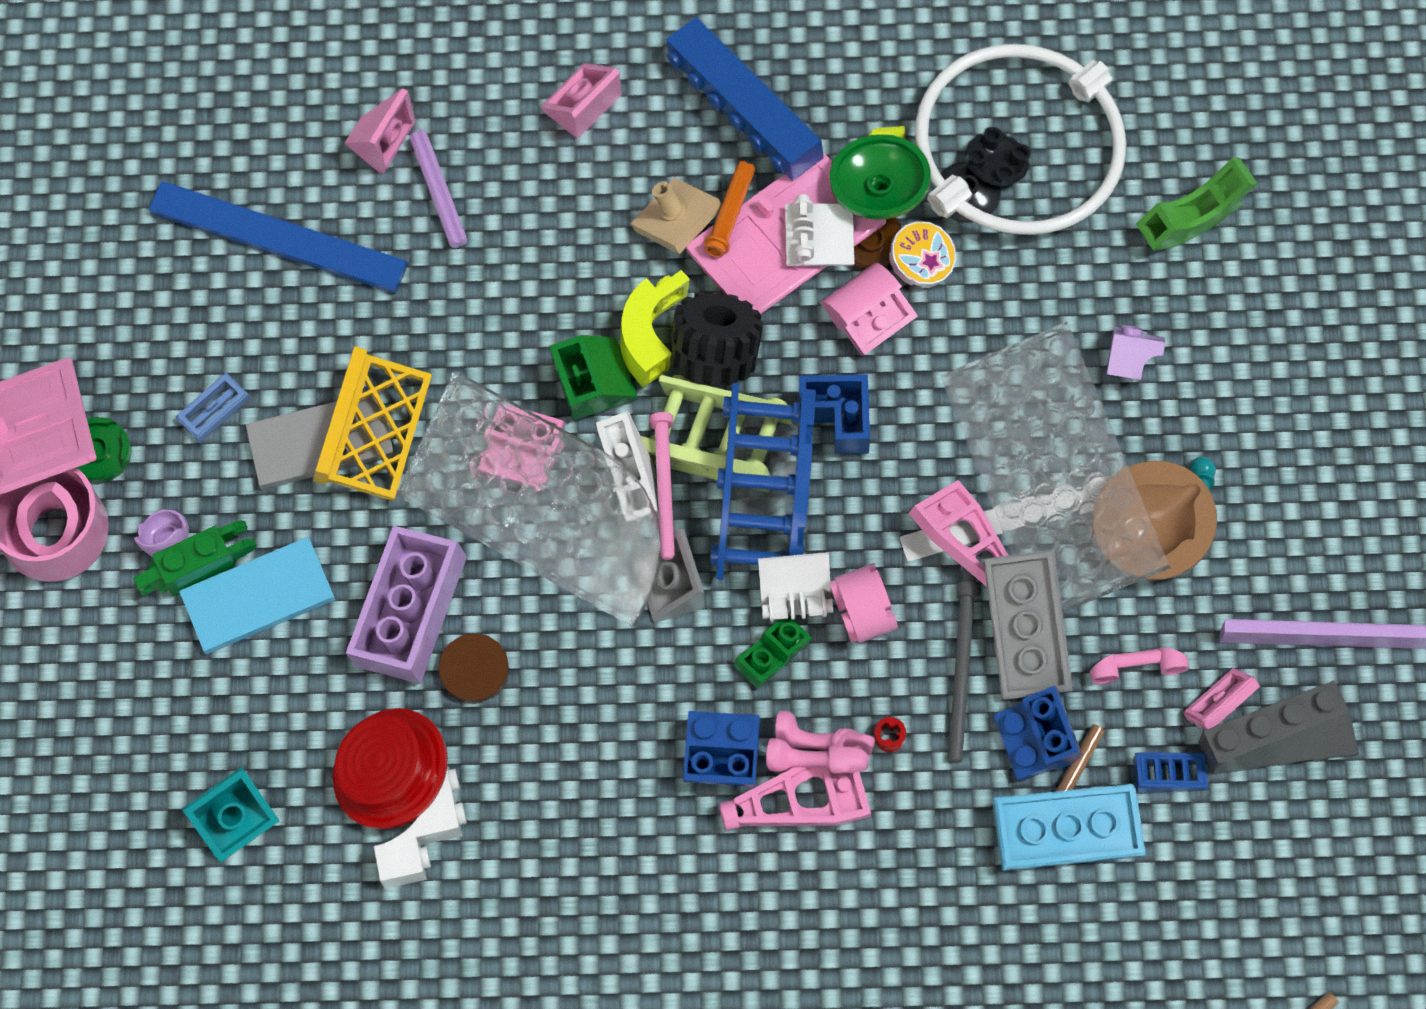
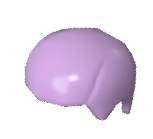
(161, 531)

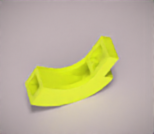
(640, 347)

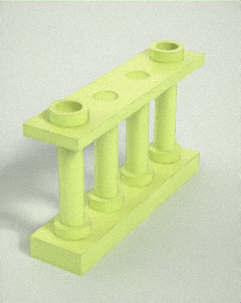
(689, 456)

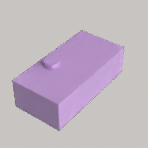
(406, 604)

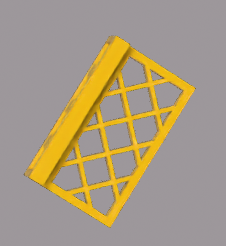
(343, 417)

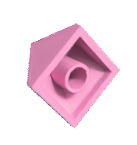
(383, 131)

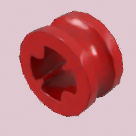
(892, 724)

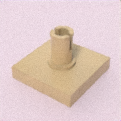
(676, 214)

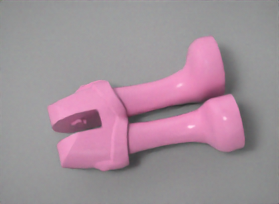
(843, 751)

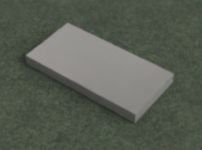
(291, 444)
(1028, 623)

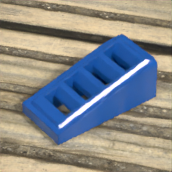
(1145, 759)

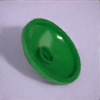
(878, 164)

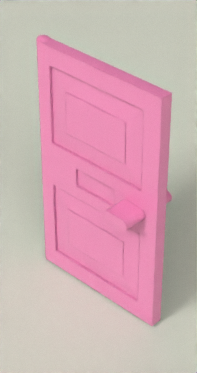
(757, 253)
(42, 425)

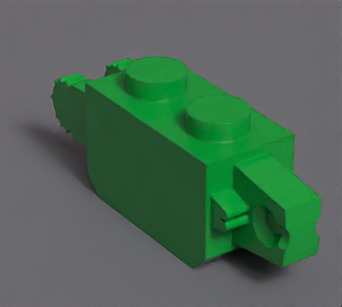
(194, 559)

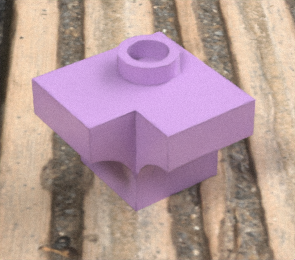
(1131, 350)

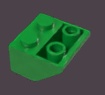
(592, 374)

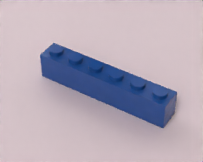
(744, 99)

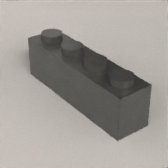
(1290, 731)

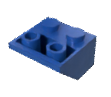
(722, 748)

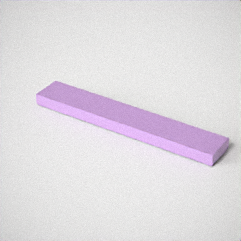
(1323, 633)

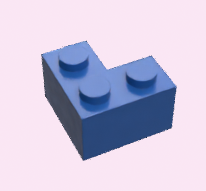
(846, 403)

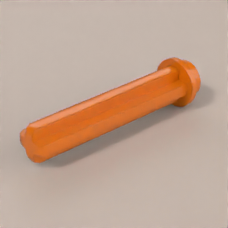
(717, 243)

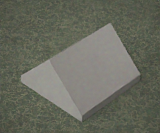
(678, 584)

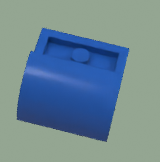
(1038, 734)

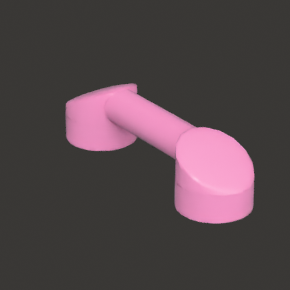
(1170, 662)

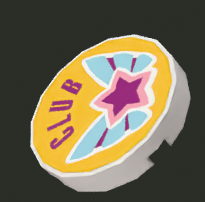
(922, 254)

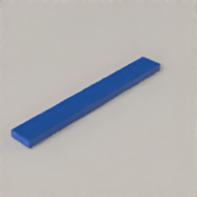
(278, 237)

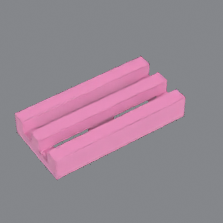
(1221, 699)

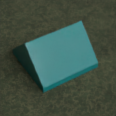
(230, 814)

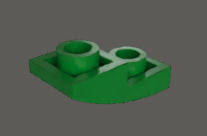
(772, 652)

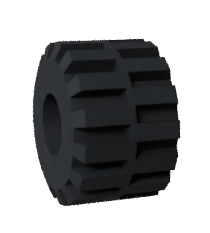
(715, 338)

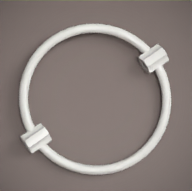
(1086, 83)

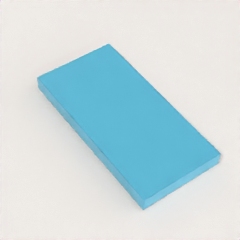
(257, 595)
(1068, 827)

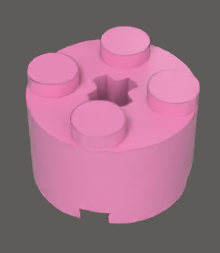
(866, 604)

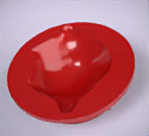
(389, 768)

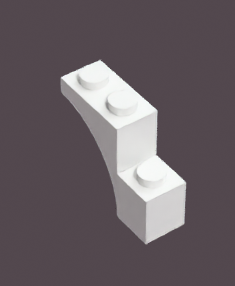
(403, 858)

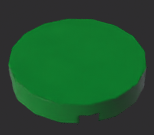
(111, 450)

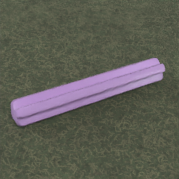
(438, 189)

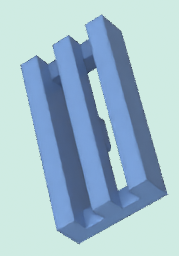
(221, 416)

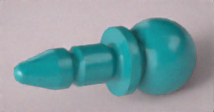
(1204, 469)

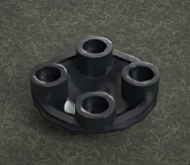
(997, 158)

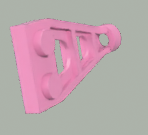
(947, 509)
(844, 792)

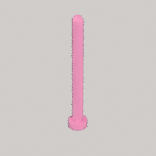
(661, 423)

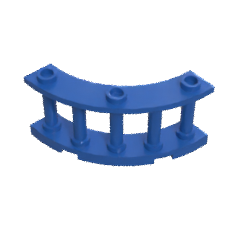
(794, 484)

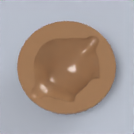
(1179, 511)

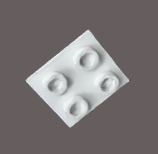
(818, 234)
(795, 586)

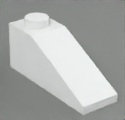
(625, 444)

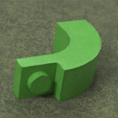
(1186, 218)

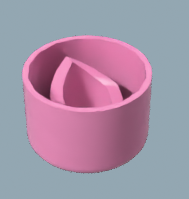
(83, 535)

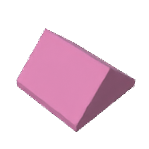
(584, 97)

